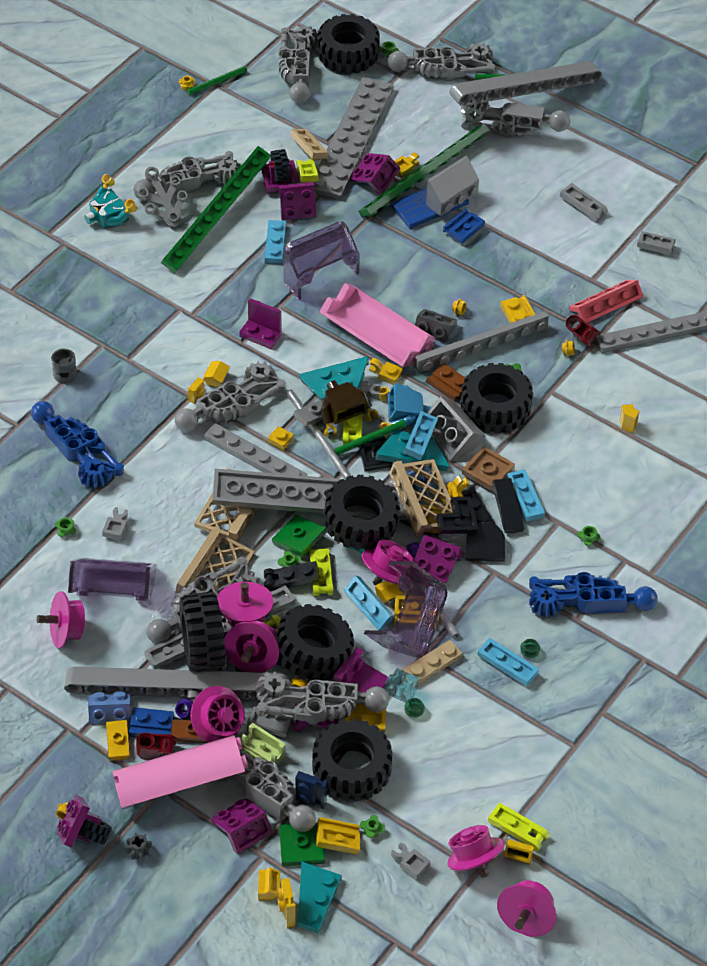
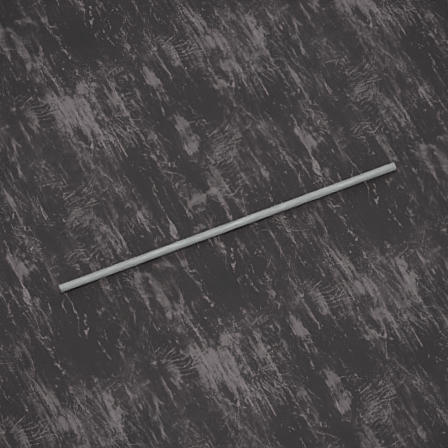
(344, 472)

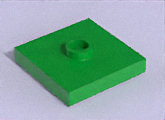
(299, 535)
(299, 846)

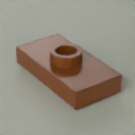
(184, 731)

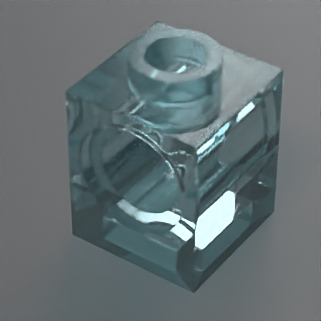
(404, 692)

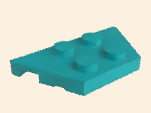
(349, 371)
(394, 447)

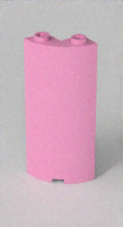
(377, 325)
(179, 771)

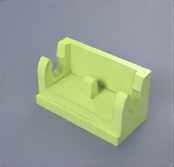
(263, 745)

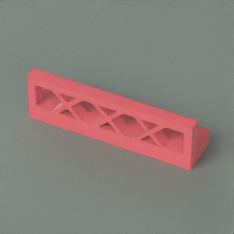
(607, 300)

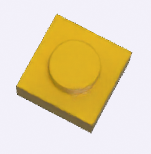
(196, 390)
(280, 438)

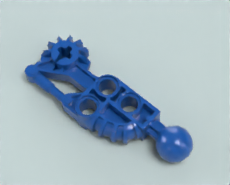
(78, 443)
(587, 594)

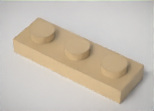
(309, 144)
(434, 661)

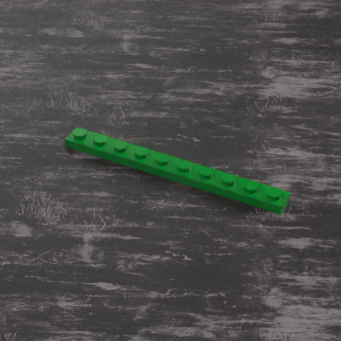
(419, 174)
(216, 209)

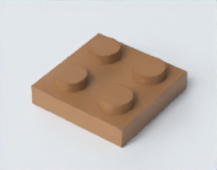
(487, 467)

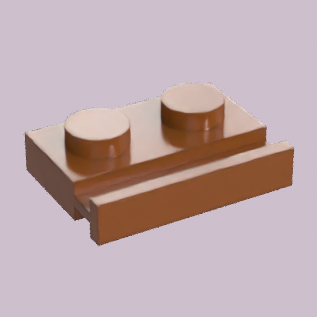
(447, 381)

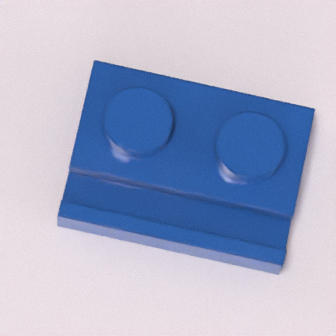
(464, 226)
(150, 721)

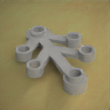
(163, 198)

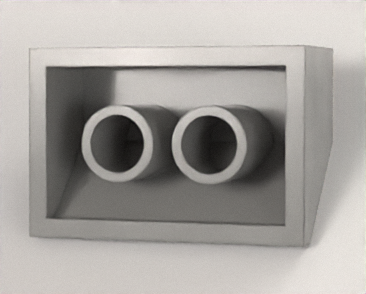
(452, 186)
(454, 430)

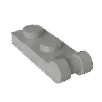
(583, 202)

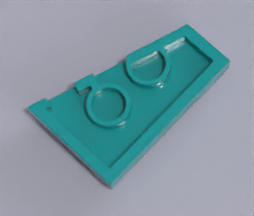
(316, 895)

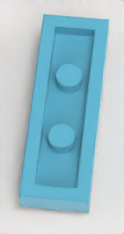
(275, 241)
(420, 435)
(526, 496)
(369, 603)
(508, 662)

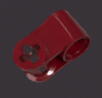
(584, 331)
(156, 745)

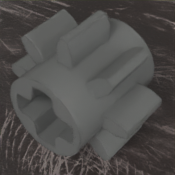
(138, 846)

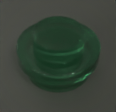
(530, 648)
(414, 708)

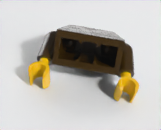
(344, 403)

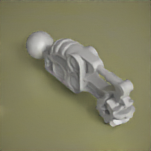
(445, 62)
(295, 63)
(513, 118)
(192, 173)
(232, 399)
(161, 630)
(324, 701)
(273, 792)

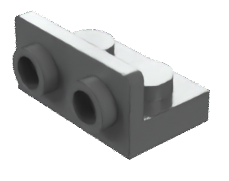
(435, 324)

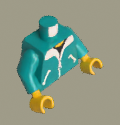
(108, 207)

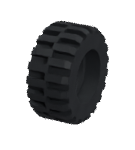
(344, 57)
(497, 380)
(365, 492)
(318, 624)
(202, 631)
(352, 737)

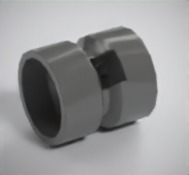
(64, 365)

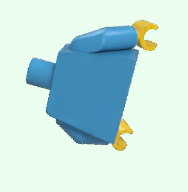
(402, 404)

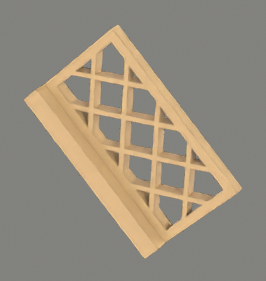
(408, 496)
(239, 524)
(206, 552)

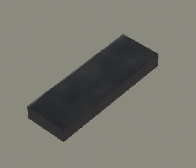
(508, 505)

